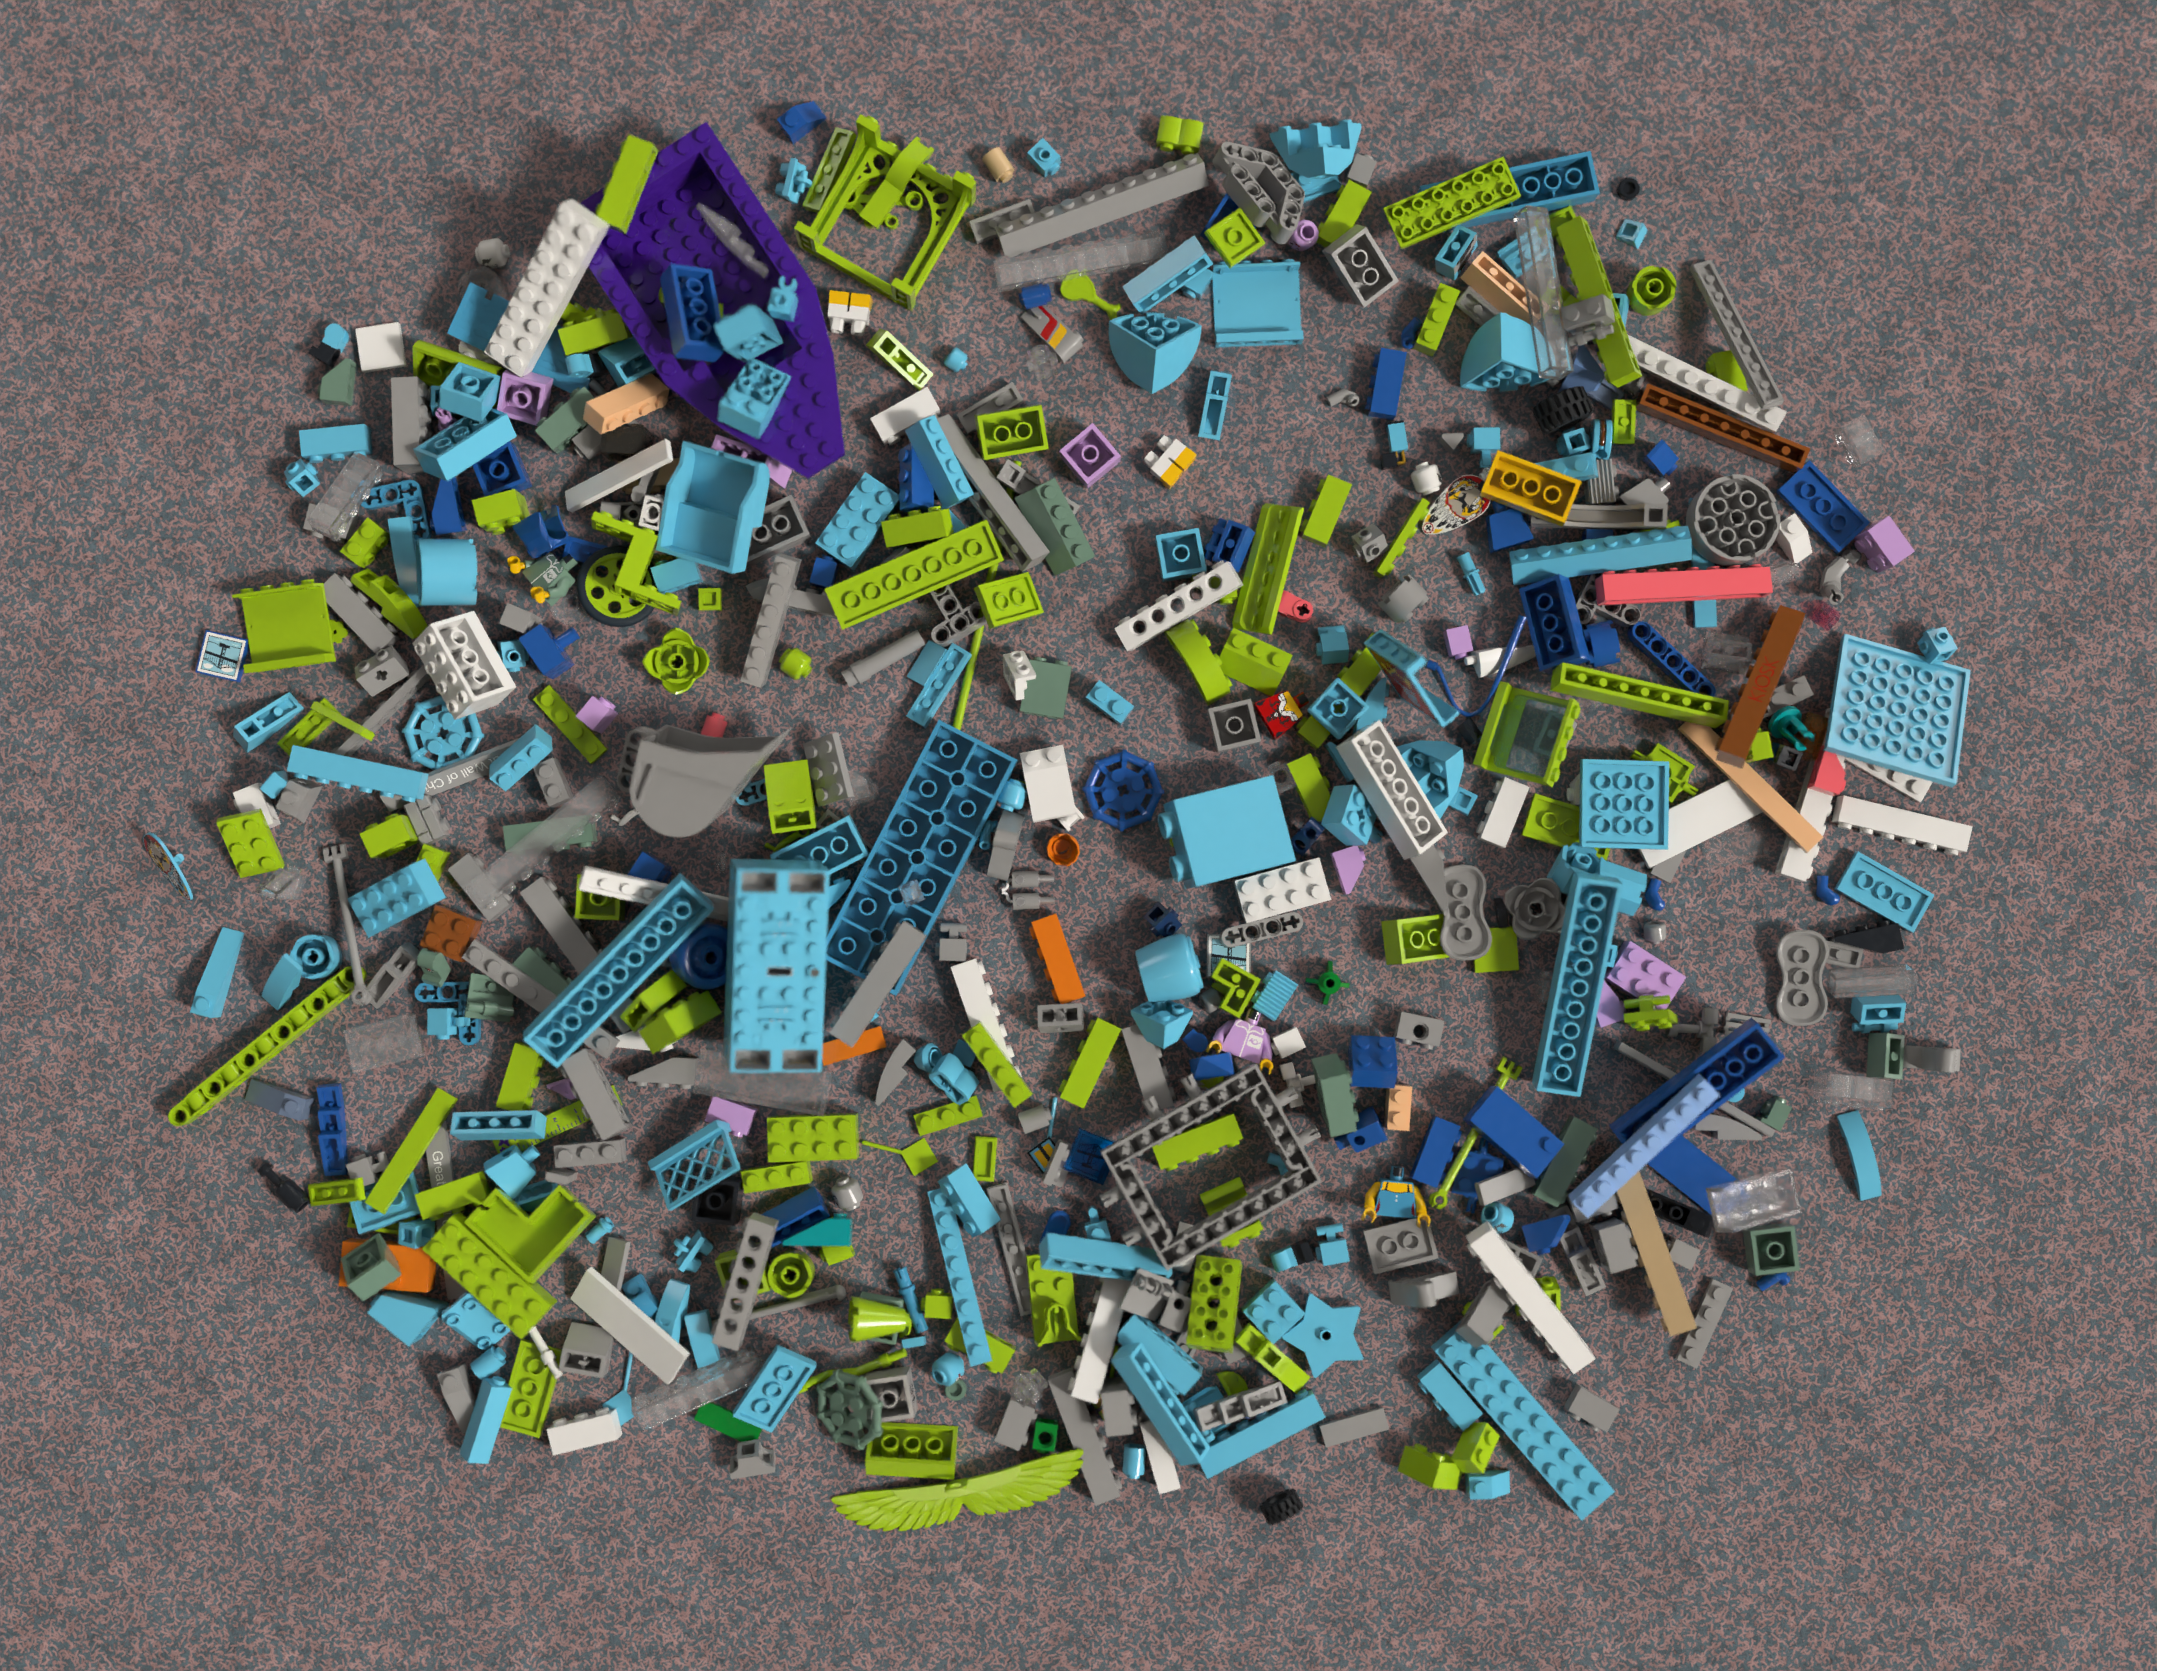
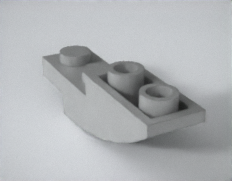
(1786, 695)

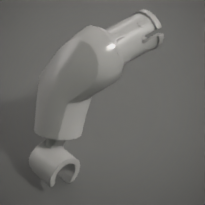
(1831, 577)

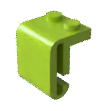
(1223, 1196)

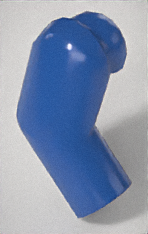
(1408, 335)

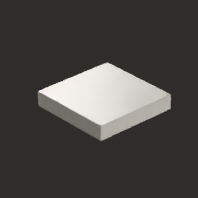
(380, 347)

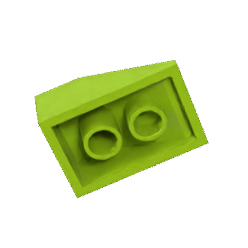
(1413, 939)

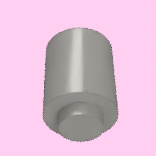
(1035, 1118)

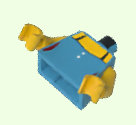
(1395, 1199)

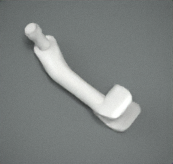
(626, 818)

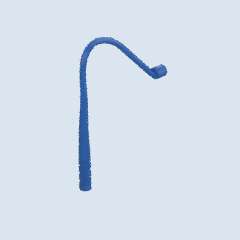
(1507, 656)

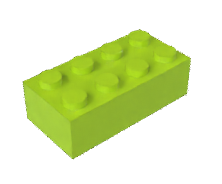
(813, 1137)

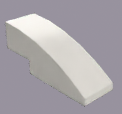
(1160, 1459)

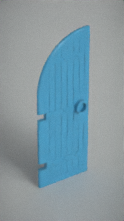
(478, 320)

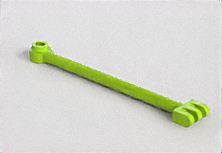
(1506, 1073)

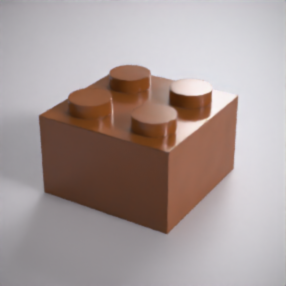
(450, 932)

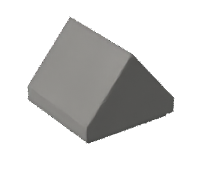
(1450, 440)

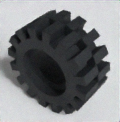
(1281, 1506)

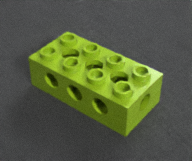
(1203, 1293)

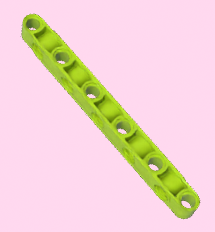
(264, 1048)

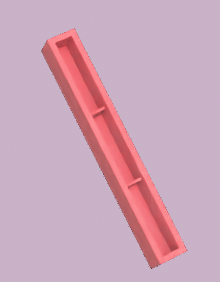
(1683, 585)

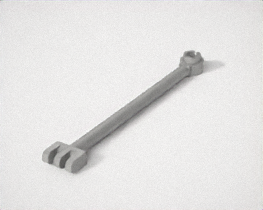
(336, 858)

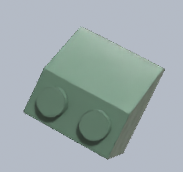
(370, 1267)

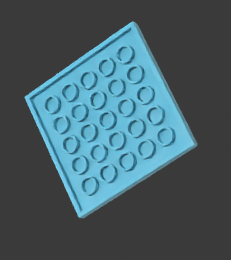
(1897, 710)

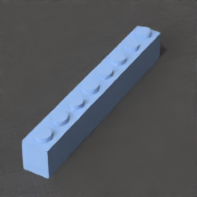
(1643, 1145)

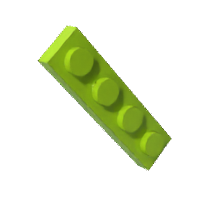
(829, 168)
(1406, 531)
(570, 725)

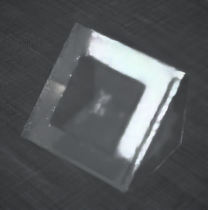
(911, 893)

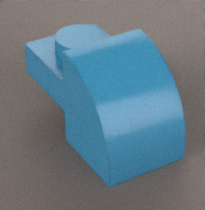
(641, 1295)

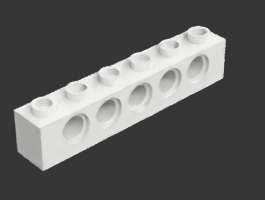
(1127, 626)

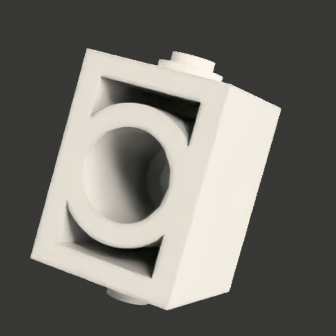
(652, 511)

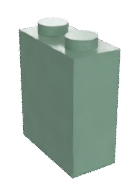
(1048, 692)

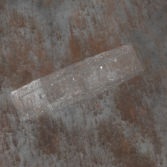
(729, 234)

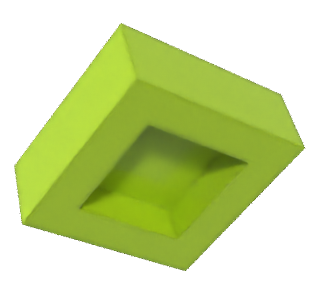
(710, 599)

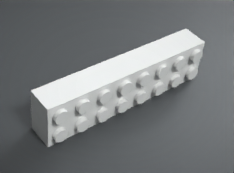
(546, 287)

